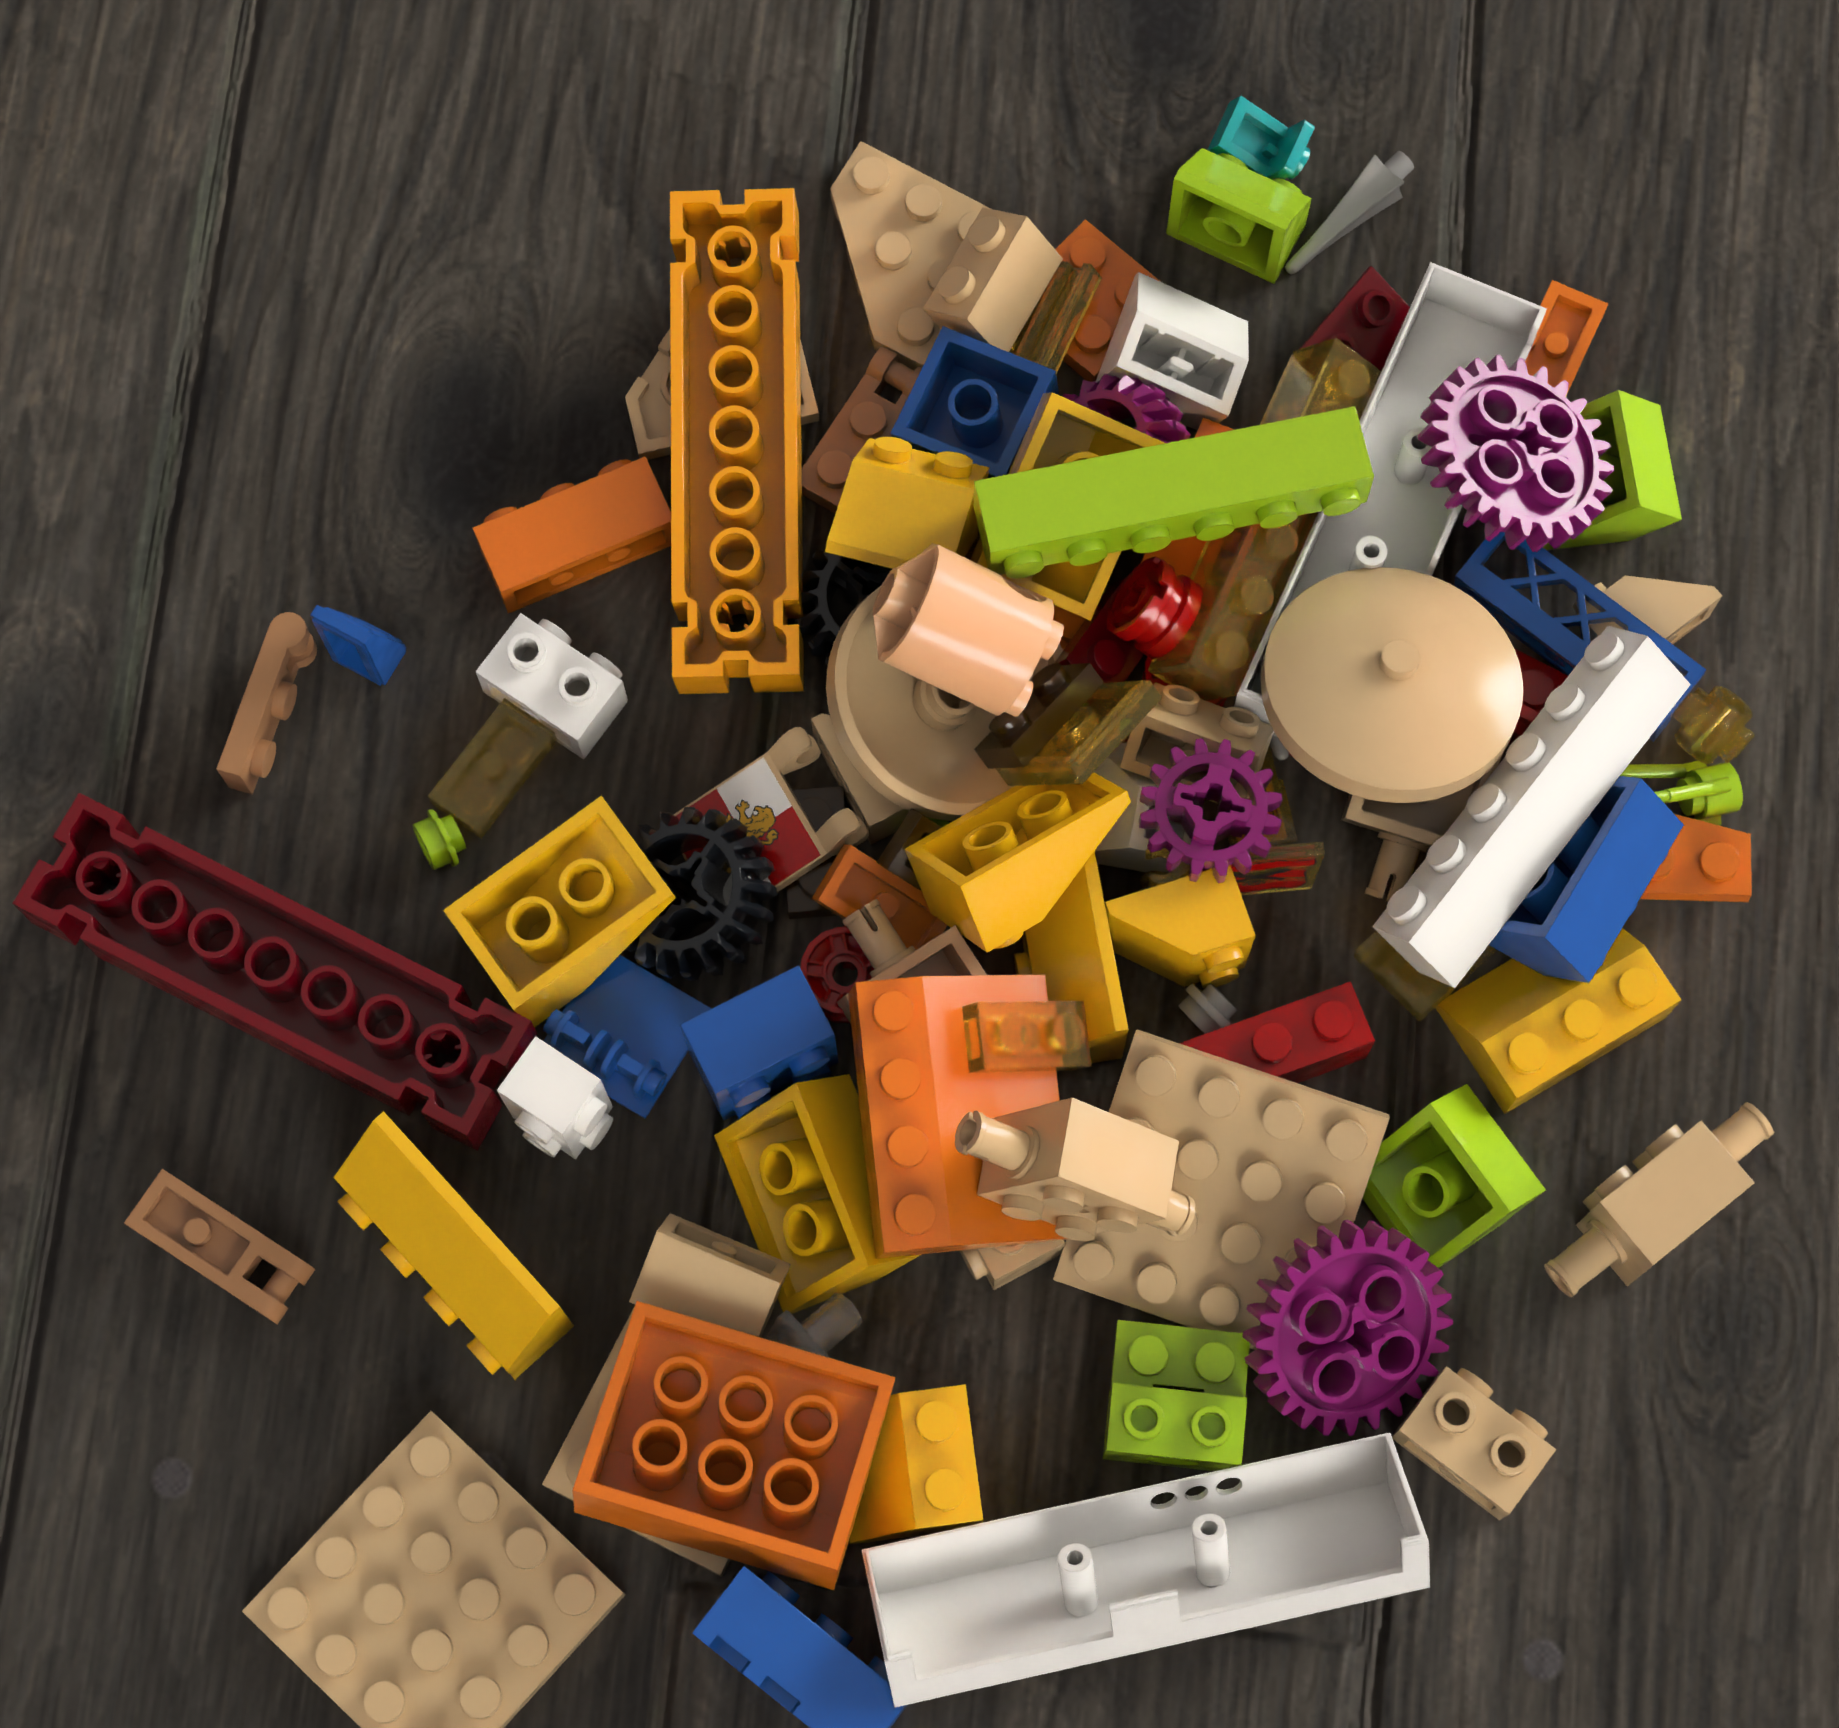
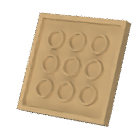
(1262, 1170)
(433, 1593)

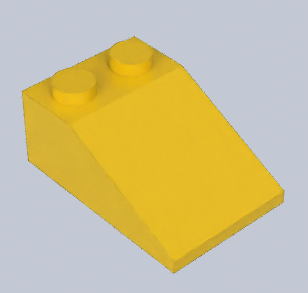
(1013, 857)
(561, 911)

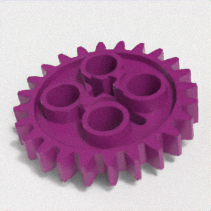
(1515, 453)
(1347, 1327)

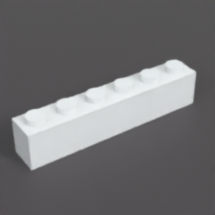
(1531, 805)

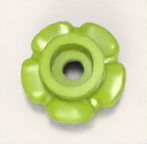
(439, 839)

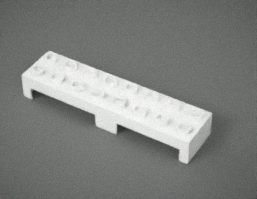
(1404, 515)
(1145, 1575)

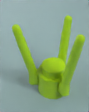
(1702, 789)

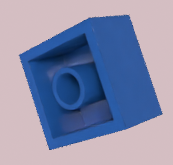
(973, 401)
(761, 1043)

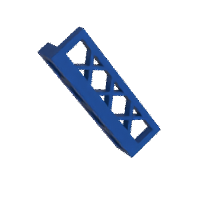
(1549, 635)

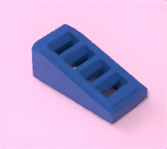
(358, 644)

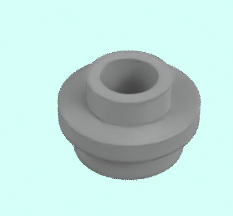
(1207, 1008)

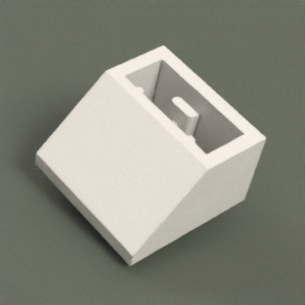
(1181, 348)

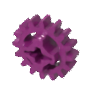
(1186, 803)

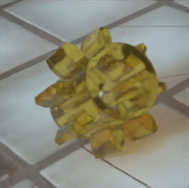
(1713, 725)

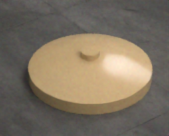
(1391, 685)
(906, 733)

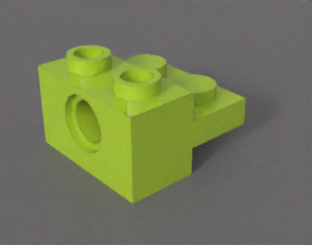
(1170, 1424)

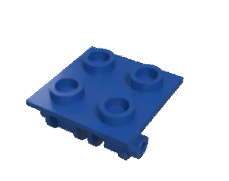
(626, 1032)

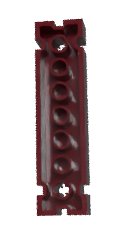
(276, 970)

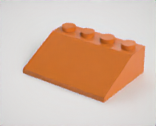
(912, 1100)
(733, 1445)

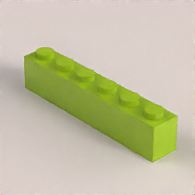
(1173, 492)

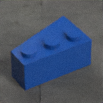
(796, 1659)

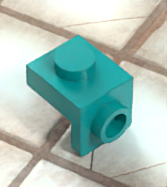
(1262, 140)

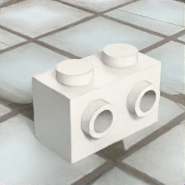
(554, 682)
(556, 1101)

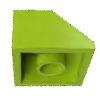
(1236, 213)
(1642, 477)
(1449, 1177)

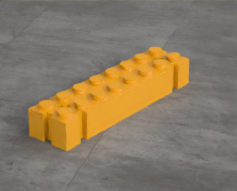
(736, 441)

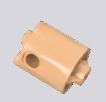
(964, 629)

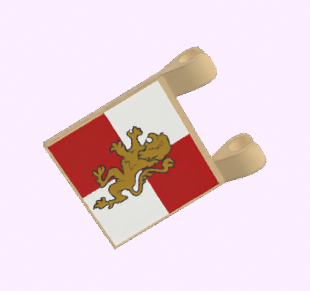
(773, 814)

